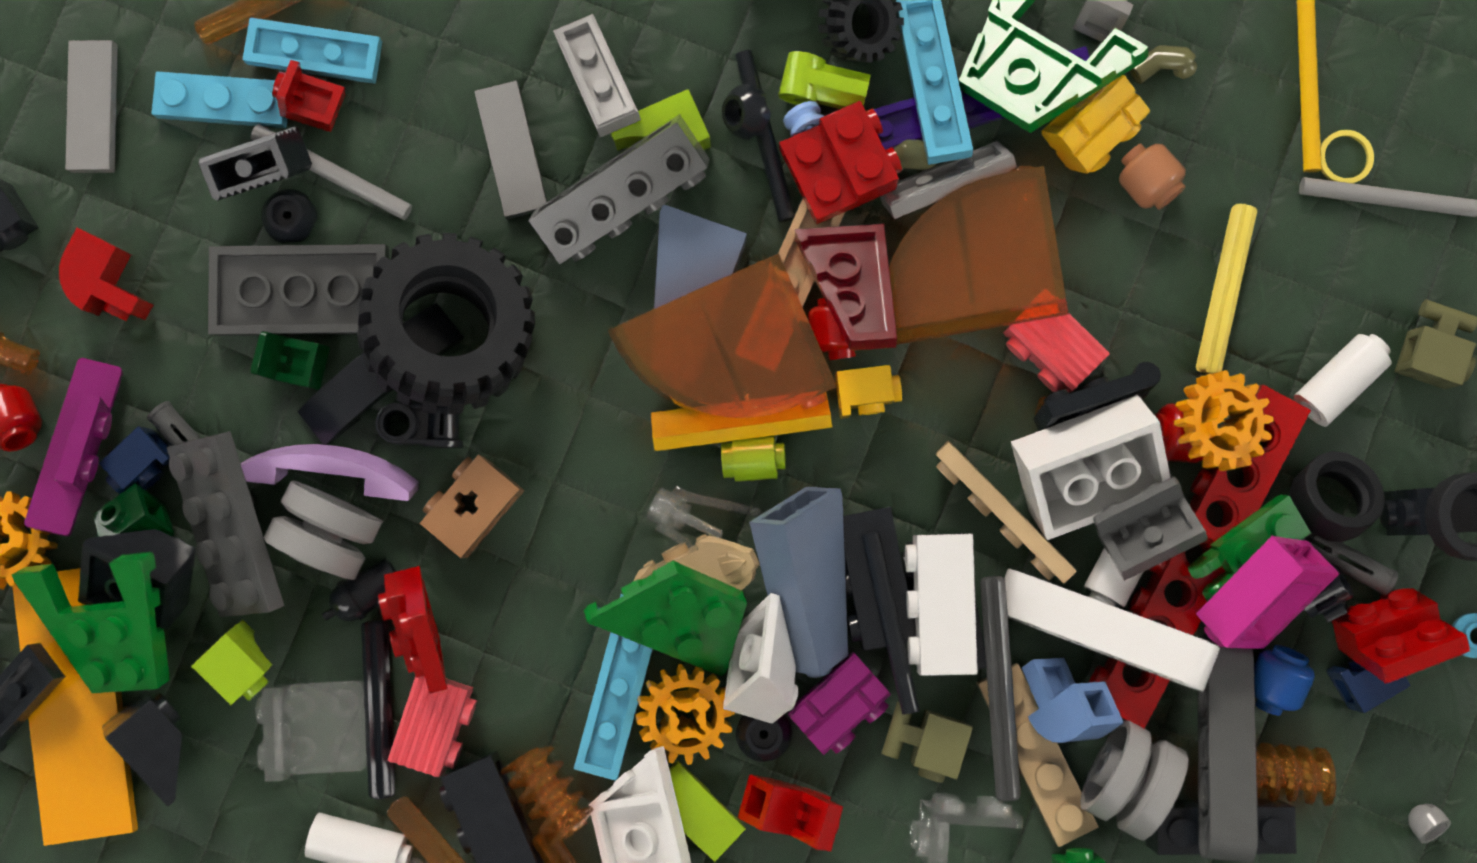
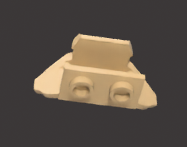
(713, 557)

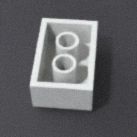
(1089, 464)

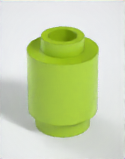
(753, 459)

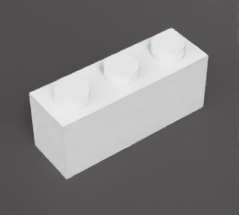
(942, 604)

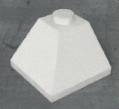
(762, 665)

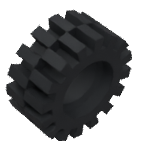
(878, 37)

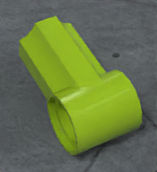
(811, 79)

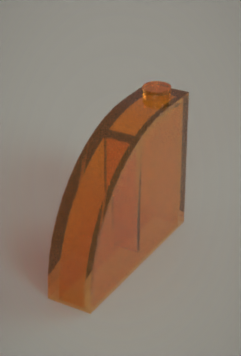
(979, 260)
(730, 347)

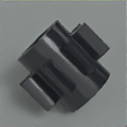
(1332, 599)

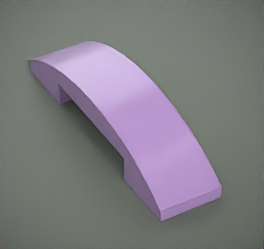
(380, 476)

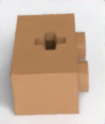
(467, 530)

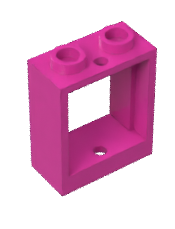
(1266, 594)

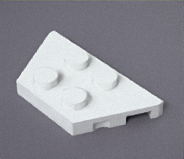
(641, 816)

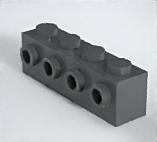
(621, 189)

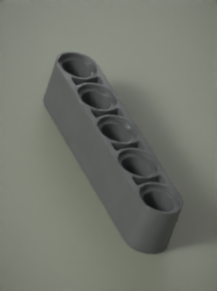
(1228, 759)

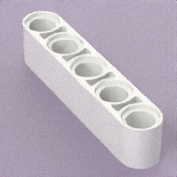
(1110, 630)

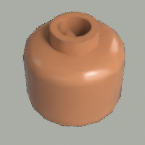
(1152, 176)

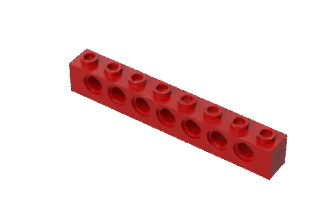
(1138, 700)

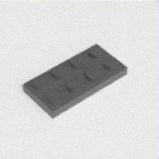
(288, 288)
(224, 525)

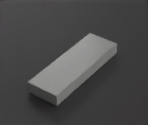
(597, 75)
(91, 106)
(511, 149)
(947, 177)

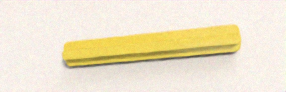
(1226, 289)

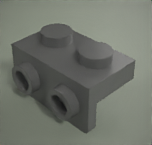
(1149, 528)

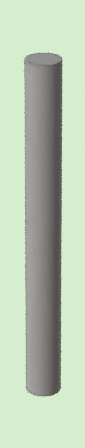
(349, 181)
(1388, 197)

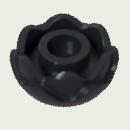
(745, 111)
(292, 229)
(766, 748)

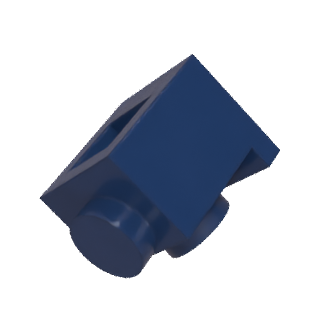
(136, 460)
(1361, 688)

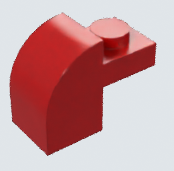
(90, 276)
(791, 811)

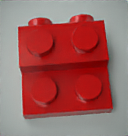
(841, 162)
(415, 626)
(1398, 635)

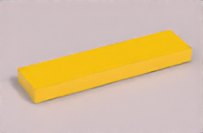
(688, 428)

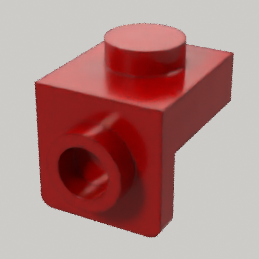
(307, 98)

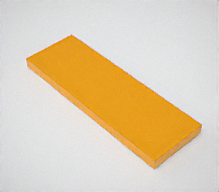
(78, 774)

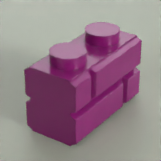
(840, 704)

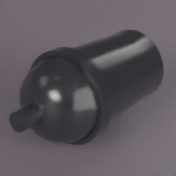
(358, 597)

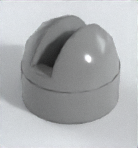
(1428, 822)

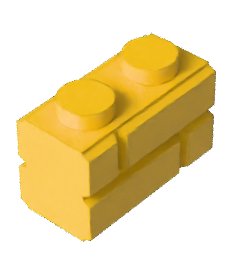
(1096, 126)

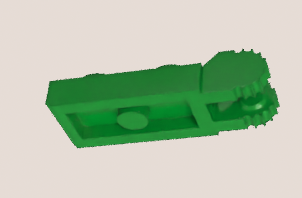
(1239, 544)

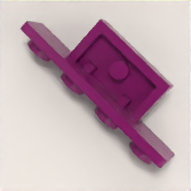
(74, 447)

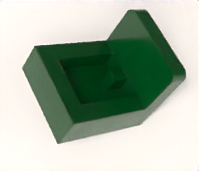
(289, 360)

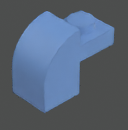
(1068, 708)

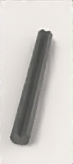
(1000, 688)

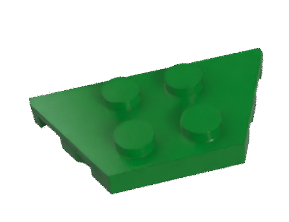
(677, 615)

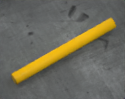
(1309, 86)

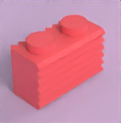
(1058, 348)
(431, 727)

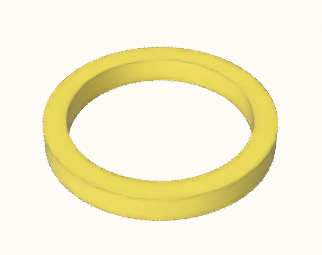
(1368, 150)

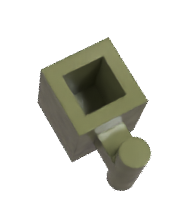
(1435, 352)
(937, 743)

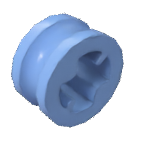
(802, 117)

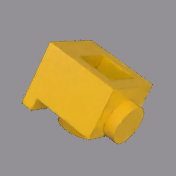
(866, 390)

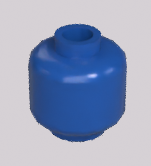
(1281, 680)

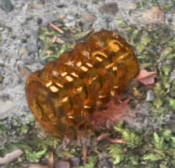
(1295, 772)
(548, 793)

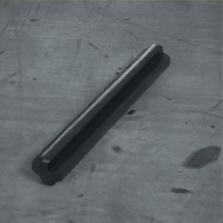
(378, 709)

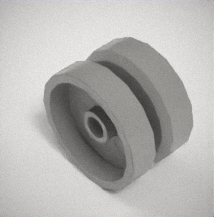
(320, 536)
(1134, 780)

